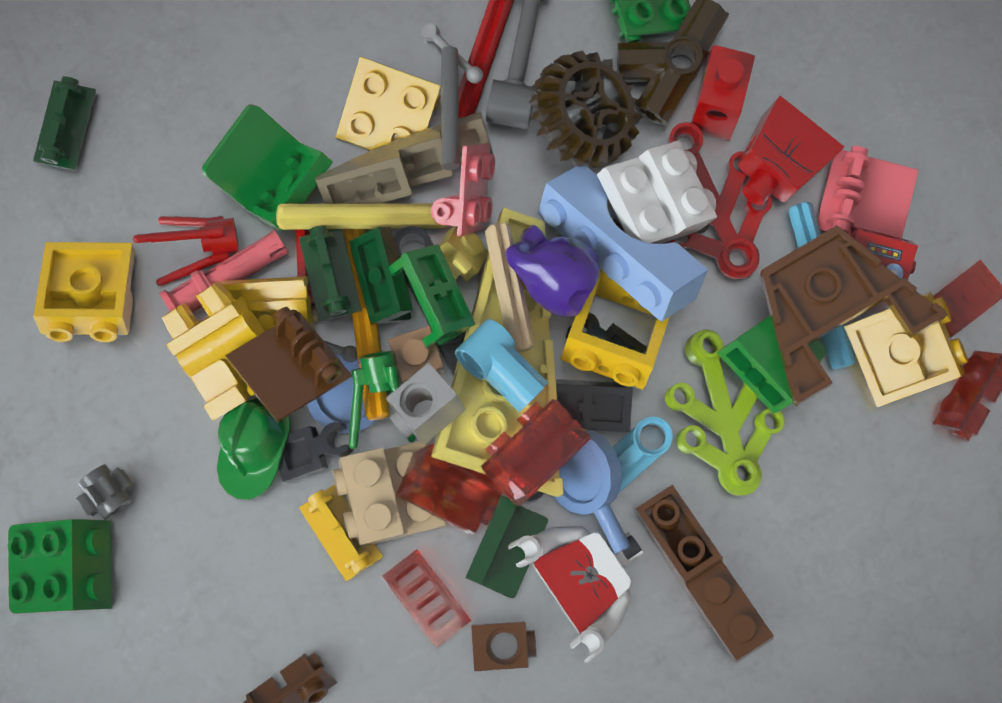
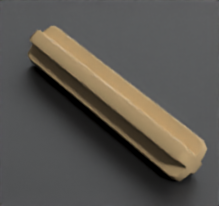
(509, 287)

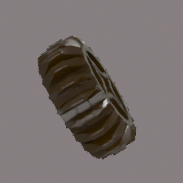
(575, 118)

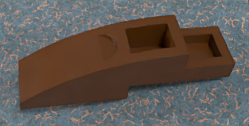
(704, 574)

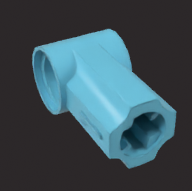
(492, 356)
(634, 456)

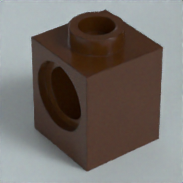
(486, 660)

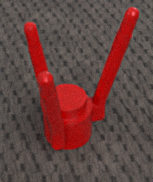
(215, 234)

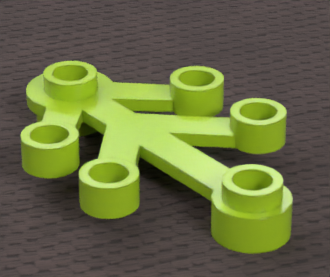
(722, 420)

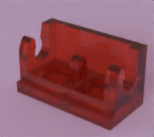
(449, 491)

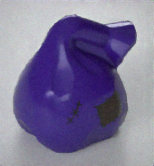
(555, 270)

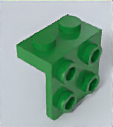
(264, 165)
(60, 566)

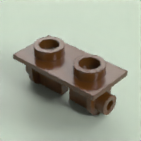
(305, 683)

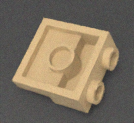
(371, 488)

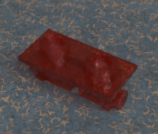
(962, 407)

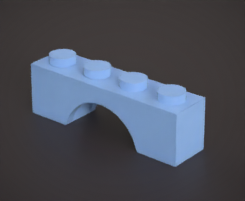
(654, 274)

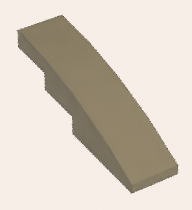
(397, 166)

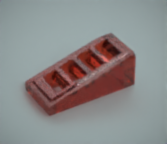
(401, 570)

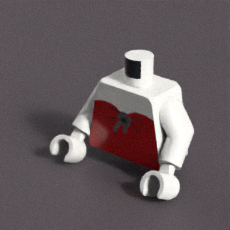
(583, 579)

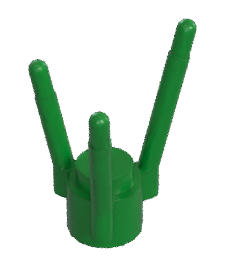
(381, 374)

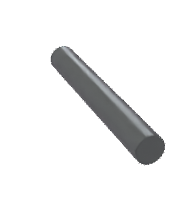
(450, 108)

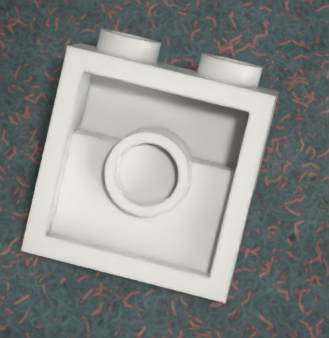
(659, 194)

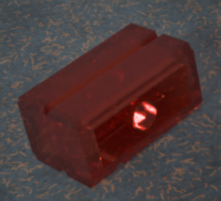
(535, 451)

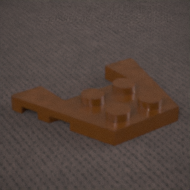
(825, 288)

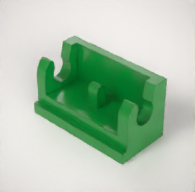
(436, 293)

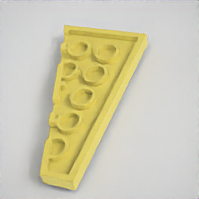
(486, 410)

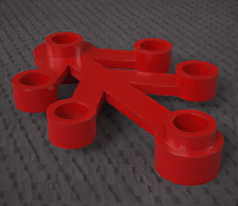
(729, 240)

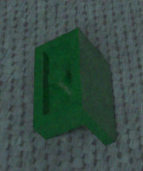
(383, 295)
(496, 563)

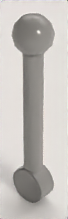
(432, 33)

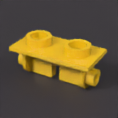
(325, 516)

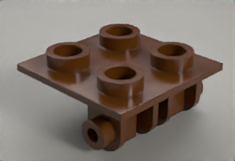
(288, 365)

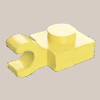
(463, 253)

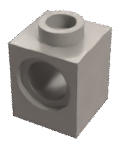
(423, 386)

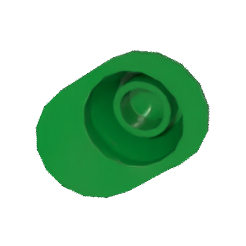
(250, 449)

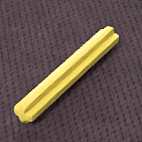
(355, 216)

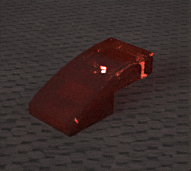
(970, 296)

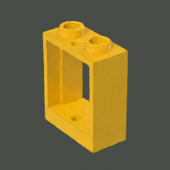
(593, 353)

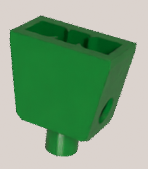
(760, 366)

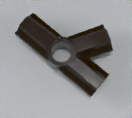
(653, 63)

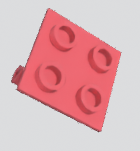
(866, 194)
(471, 207)

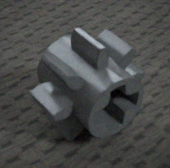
(105, 492)

